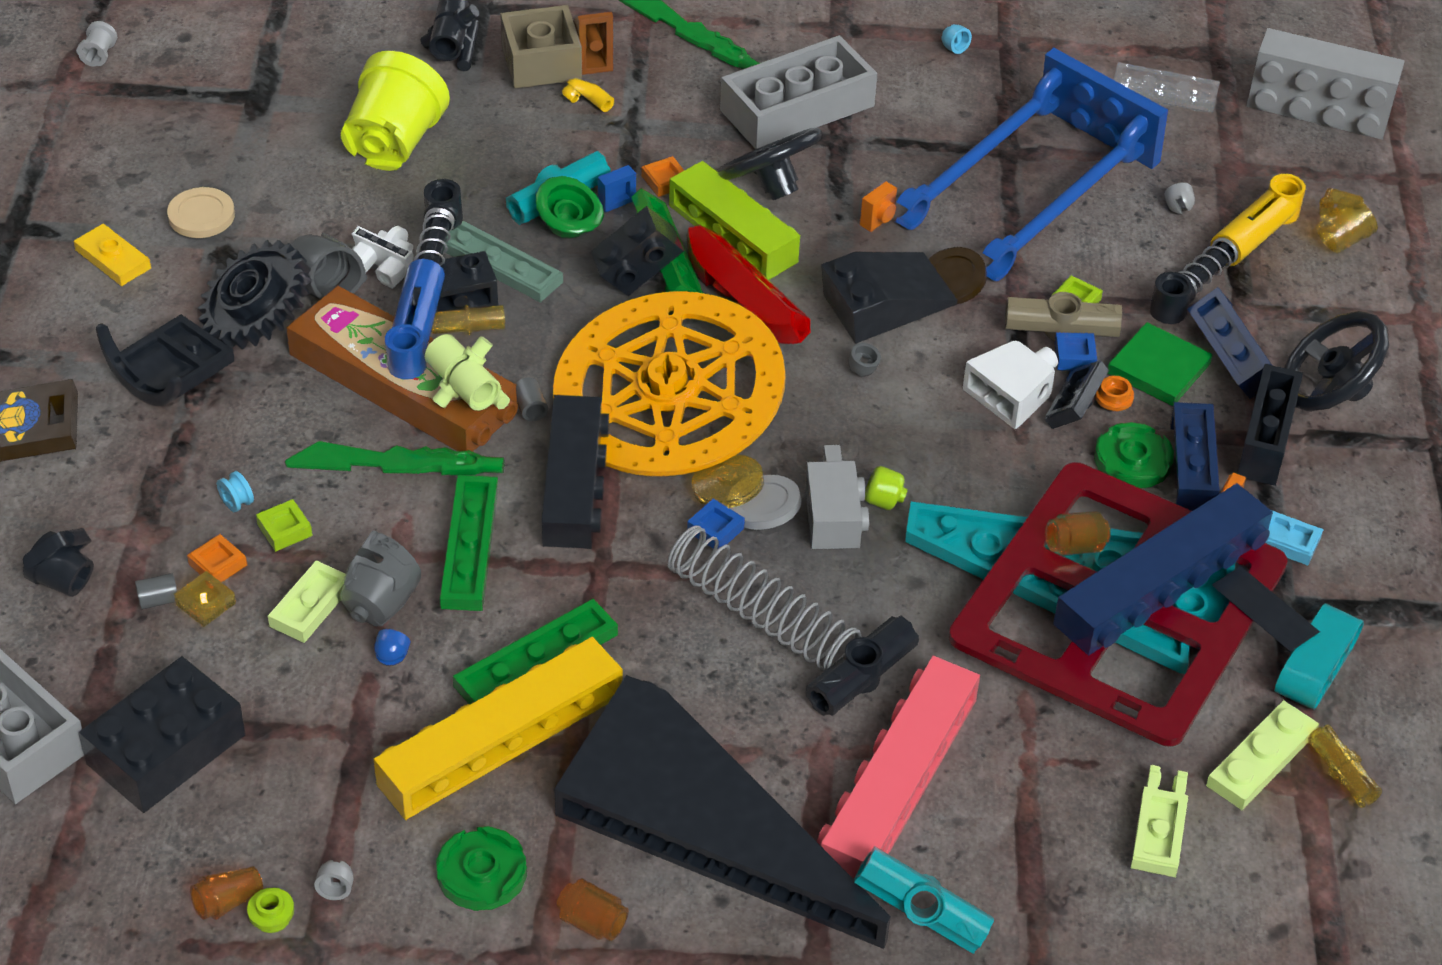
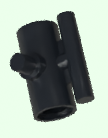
(453, 32)

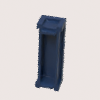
(1230, 340)
(1195, 454)

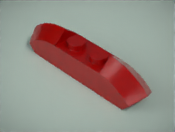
(733, 275)

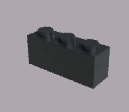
(1270, 424)

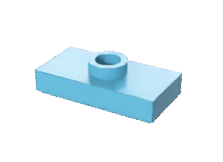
(1294, 537)

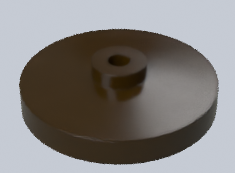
(961, 271)

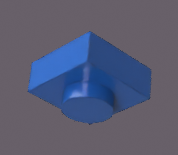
(617, 188)
(1074, 350)
(718, 522)

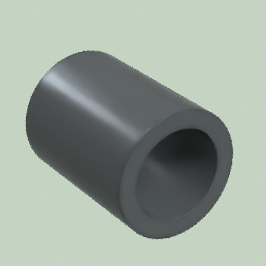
(530, 399)
(156, 591)

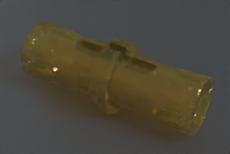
(1344, 765)

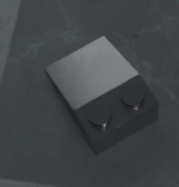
(883, 291)

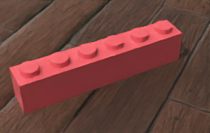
(902, 764)

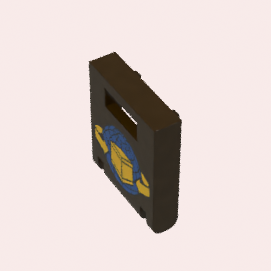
(26, 420)

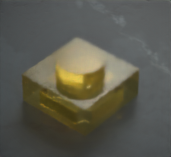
(205, 598)

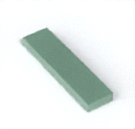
(508, 263)

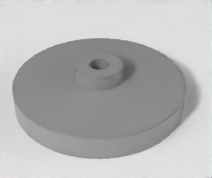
(773, 505)

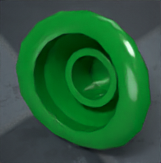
(568, 207)

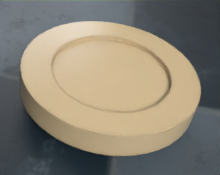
(201, 212)

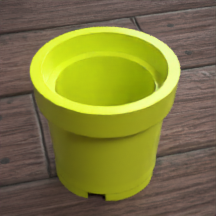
(393, 108)

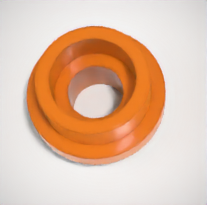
(1115, 393)

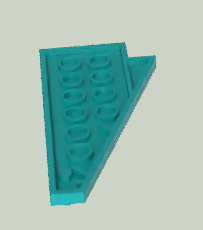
(978, 539)

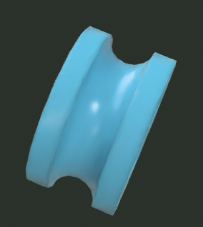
(235, 491)

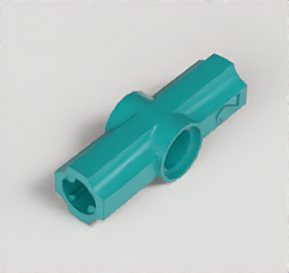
(586, 170)
(947, 916)

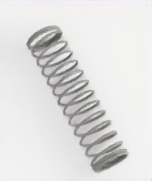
(828, 654)

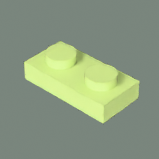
(308, 602)

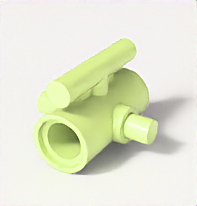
(464, 373)

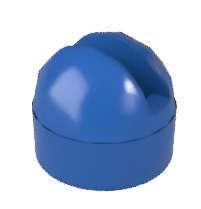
(391, 646)

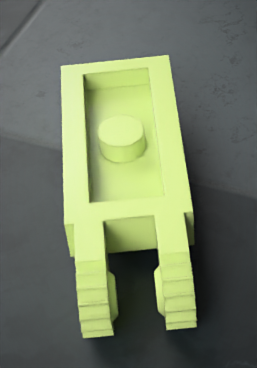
(1160, 825)

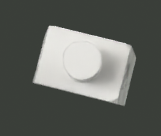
(1011, 380)

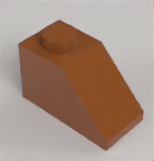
(596, 39)

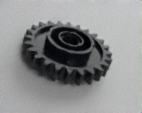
(255, 294)

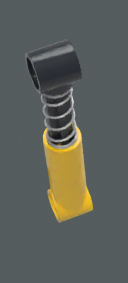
(1228, 247)

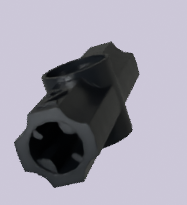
(862, 665)

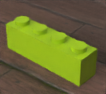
(727, 210)

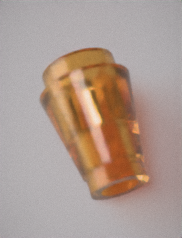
(224, 891)

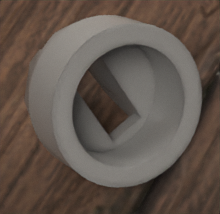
(1180, 197)
(324, 880)

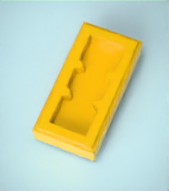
(112, 254)

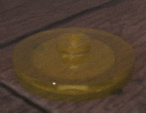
(729, 482)

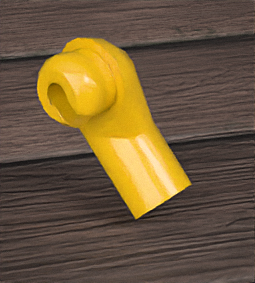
(590, 91)

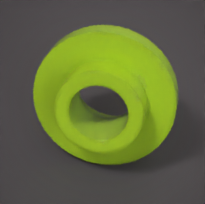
(274, 919)

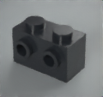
(637, 251)
(468, 282)

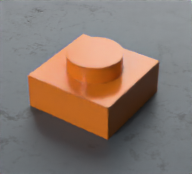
(878, 206)

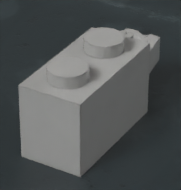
(834, 502)

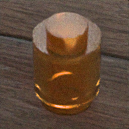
(1077, 533)
(592, 910)

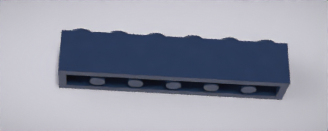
(1162, 569)

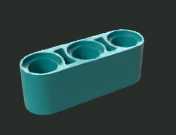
(1319, 659)

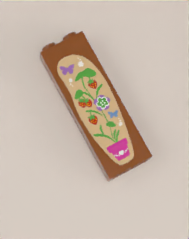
(347, 343)

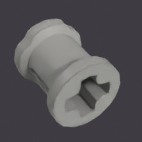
(98, 41)

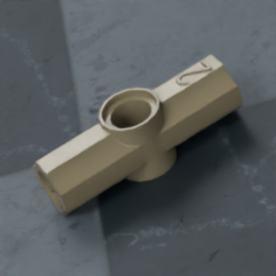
(1063, 314)

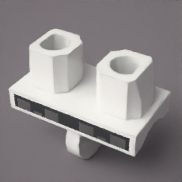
(386, 250)

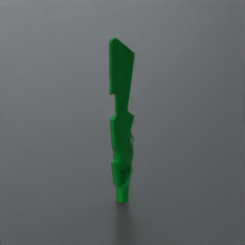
(694, 32)
(395, 460)

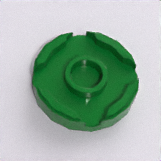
(1134, 454)
(481, 868)

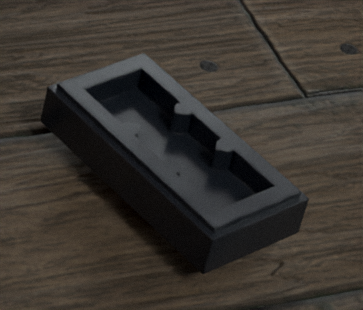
(1076, 394)

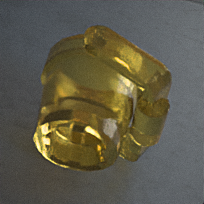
(1346, 222)

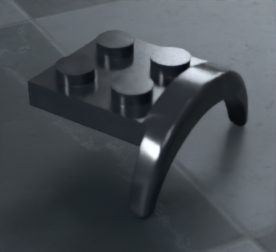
(165, 360)

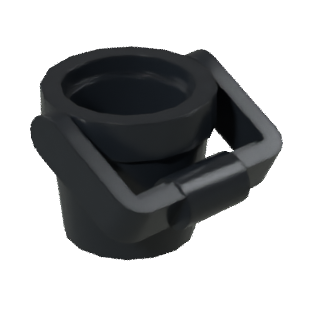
(58, 561)

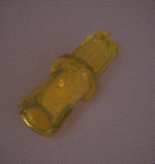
(469, 320)

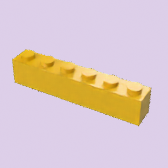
(497, 727)

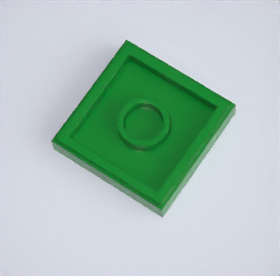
(1160, 363)

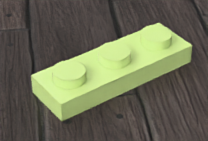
(1262, 755)

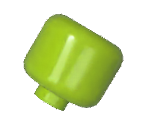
(885, 488)

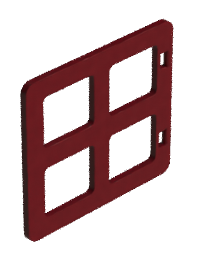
(1071, 674)

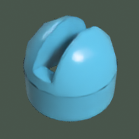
(956, 38)

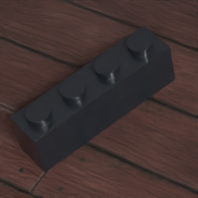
(572, 472)

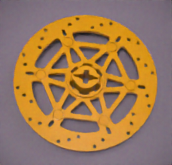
(670, 381)

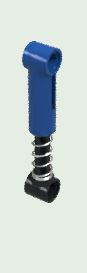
(423, 282)

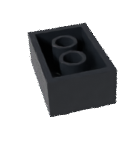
(162, 734)

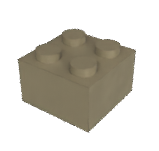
(541, 46)

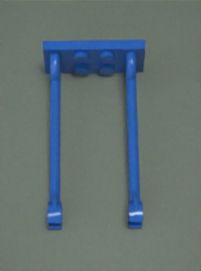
(1084, 100)

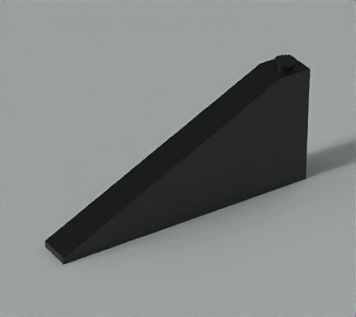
(680, 796)

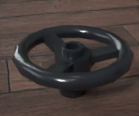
(773, 163)
(1341, 365)

